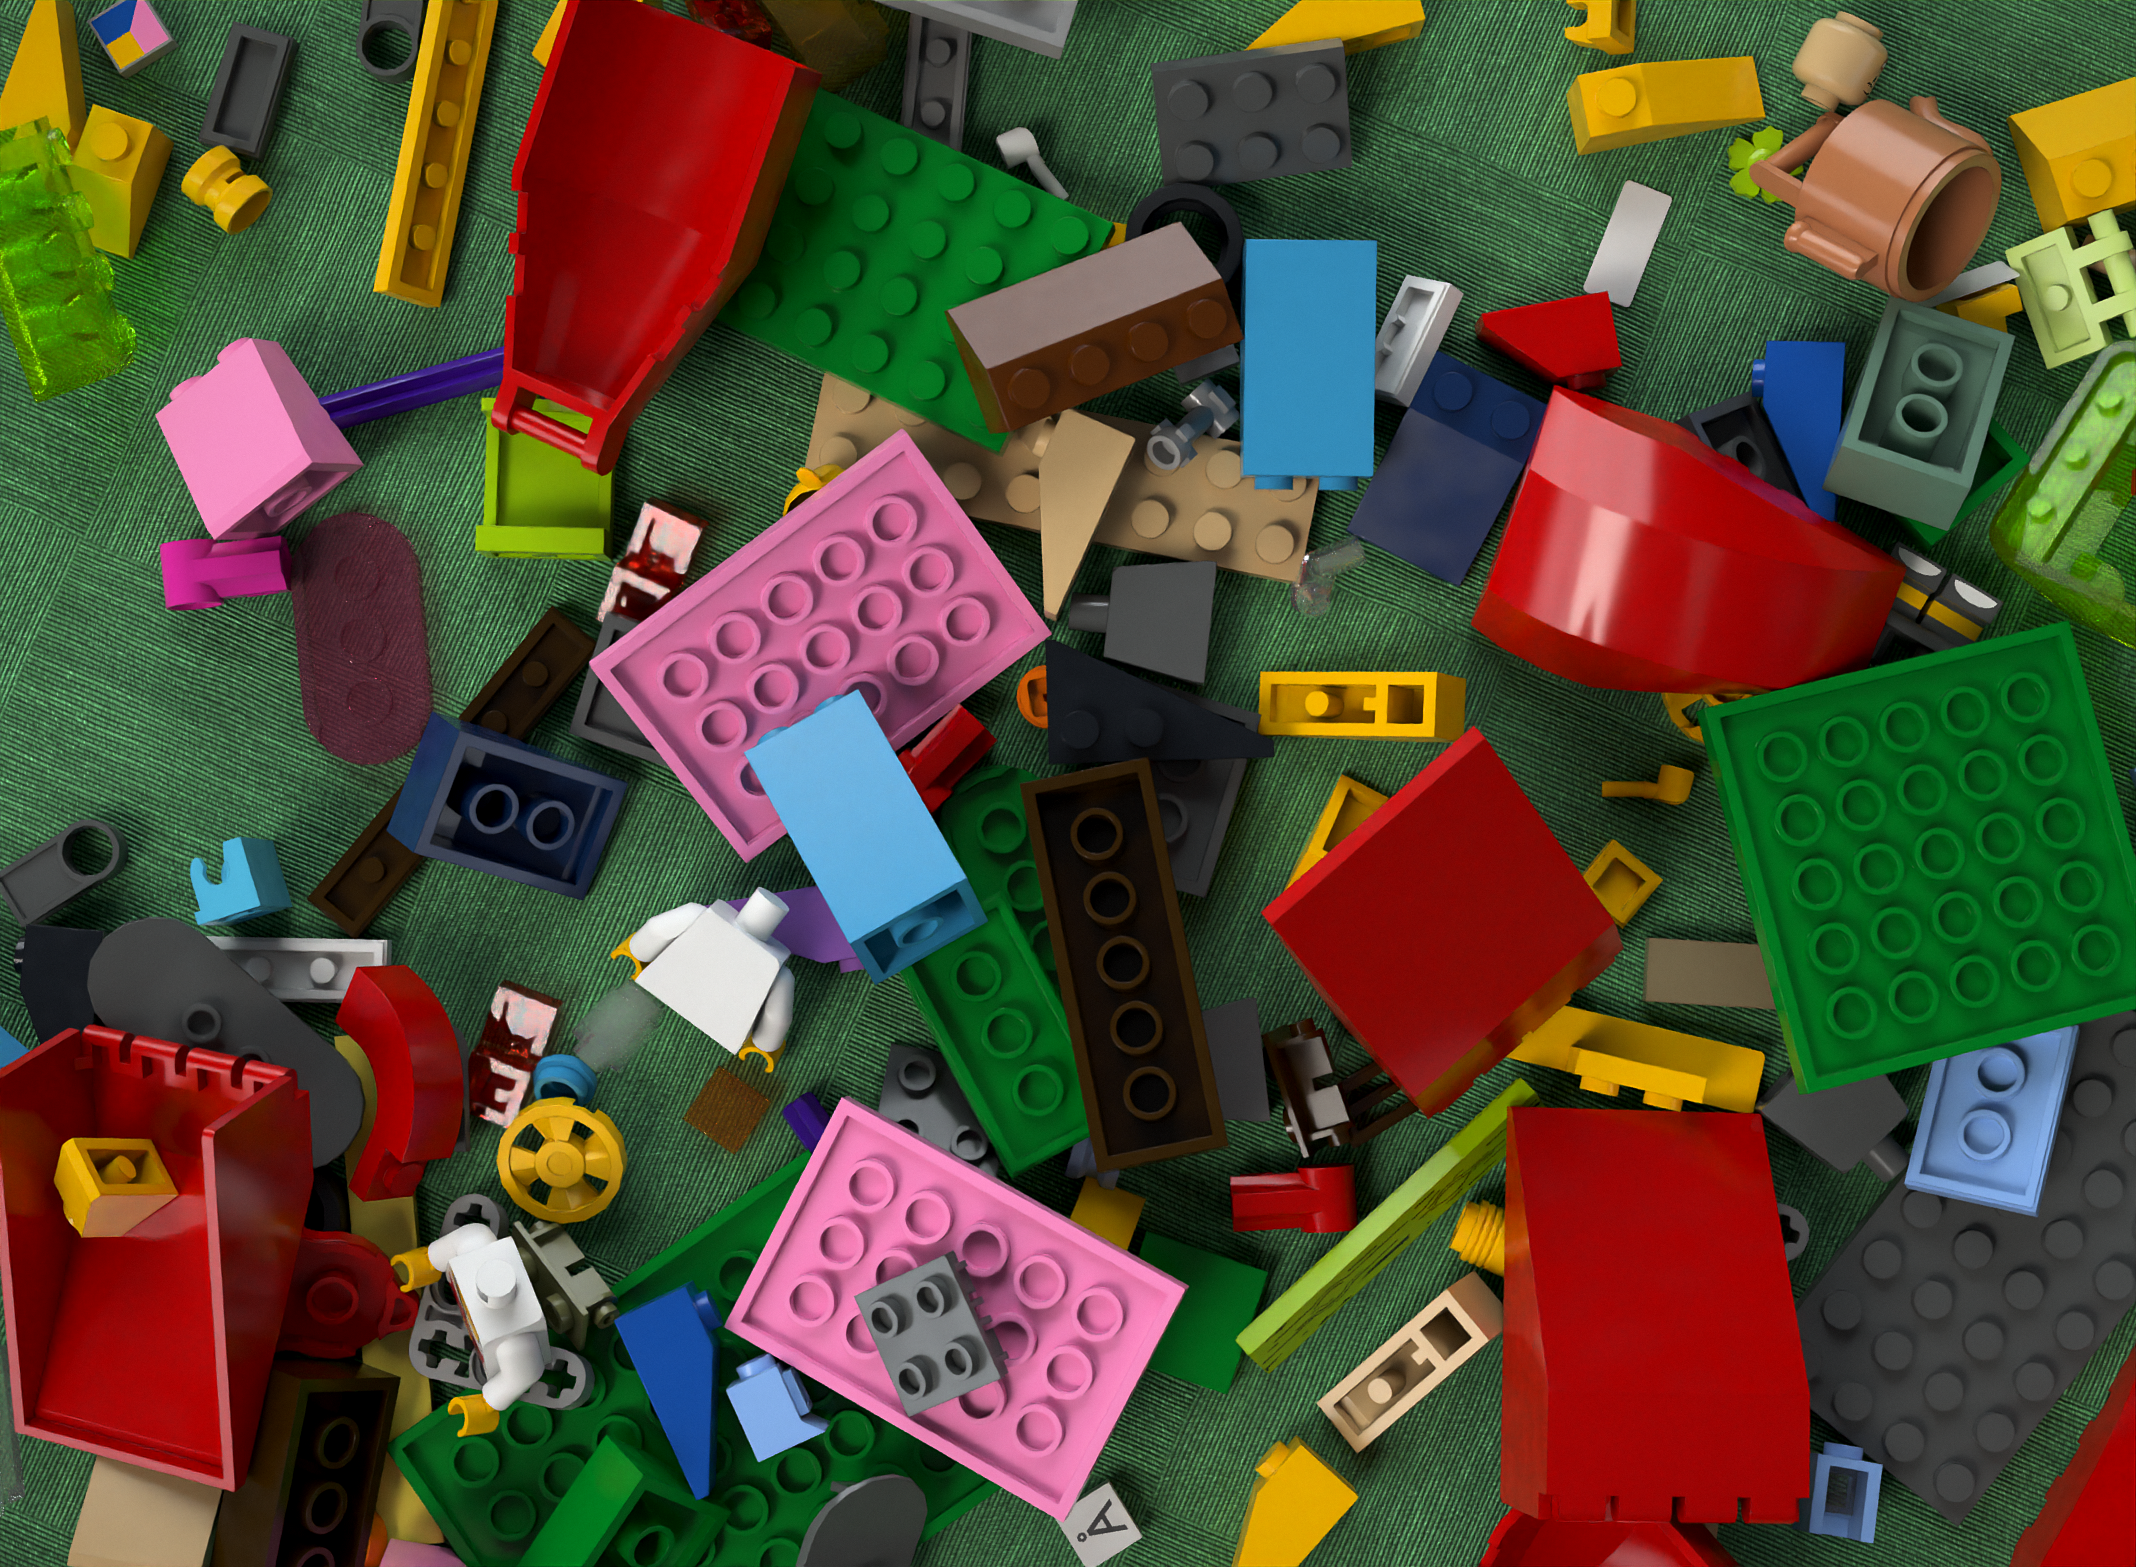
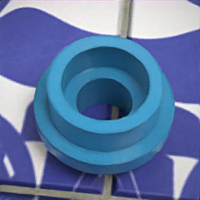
(564, 1076)

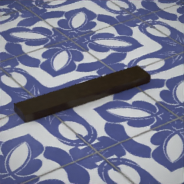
(510, 704)

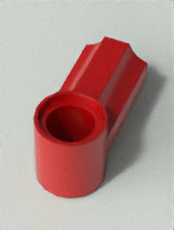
(946, 756)
(1312, 1198)

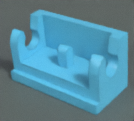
(249, 885)

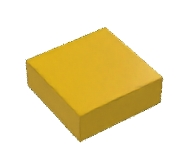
(1620, 882)

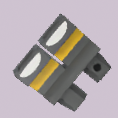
(1932, 609)

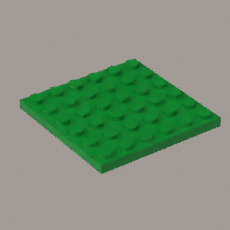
(1930, 854)

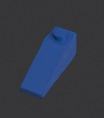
(1805, 407)
(678, 1363)

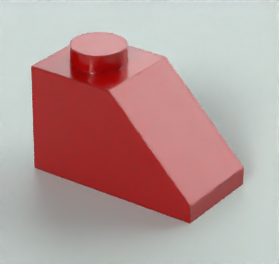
(1557, 340)

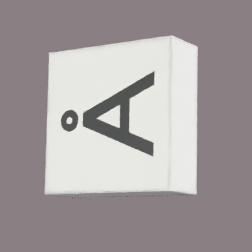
(1100, 1525)

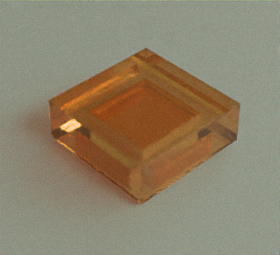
(727, 1109)

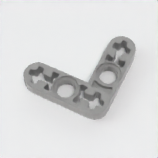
(439, 1316)

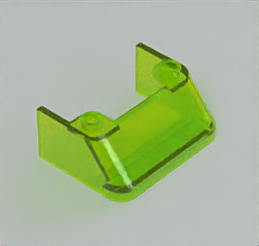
(2075, 497)

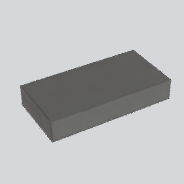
(248, 91)

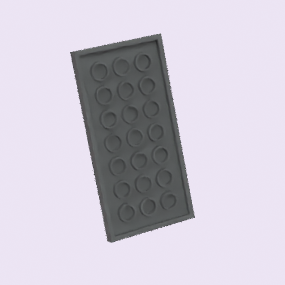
(1965, 1322)

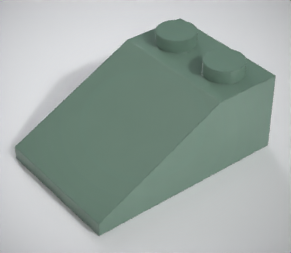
(1919, 413)

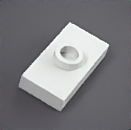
(1412, 337)

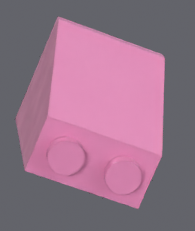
(254, 442)

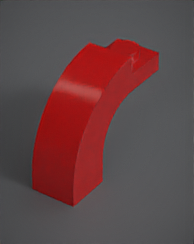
(415, 1075)

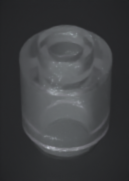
(617, 1027)

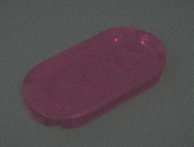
(362, 639)

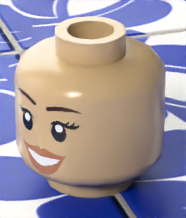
(1840, 61)

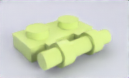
(2061, 294)

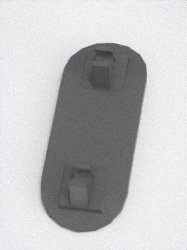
(183, 989)
(867, 1525)

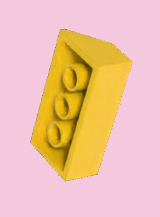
(2079, 154)

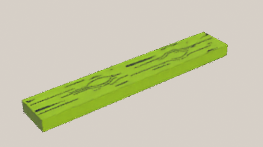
(1384, 1232)

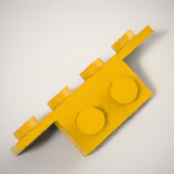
(1647, 1058)

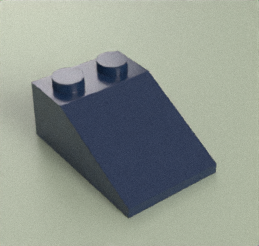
(1448, 469)
(505, 807)

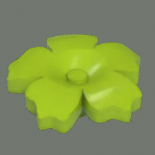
(1744, 154)

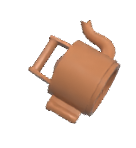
(1887, 195)

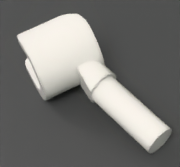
(1019, 147)

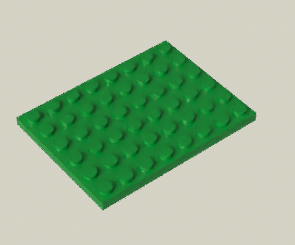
(503, 1485)

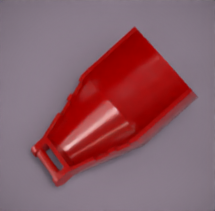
(636, 211)

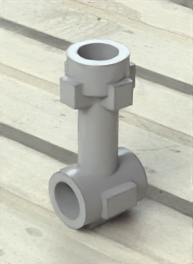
(1208, 411)

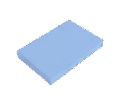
(1994, 1122)

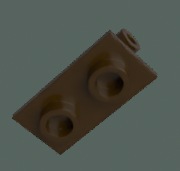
(1311, 1114)

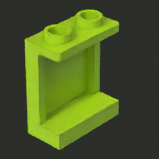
(542, 498)

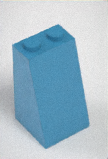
(1307, 362)
(865, 836)

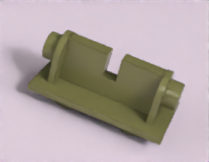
(567, 1301)

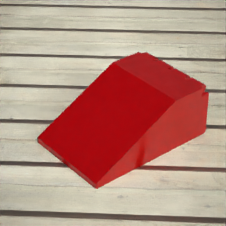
(1446, 926)
(1648, 1321)
(171, 1331)

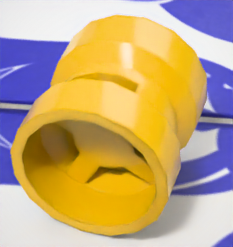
(226, 190)

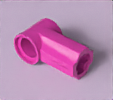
(208, 572)

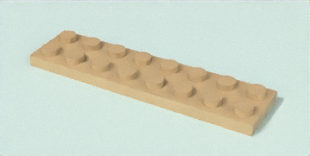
(1155, 512)

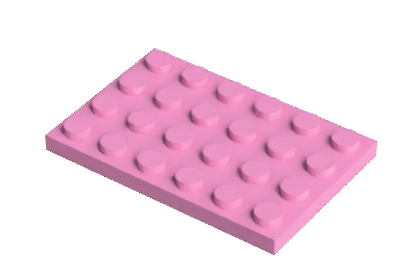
(849, 591)
(1060, 1300)

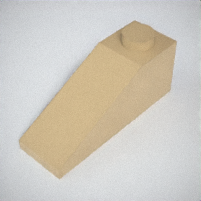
(1076, 485)
(1414, 1361)

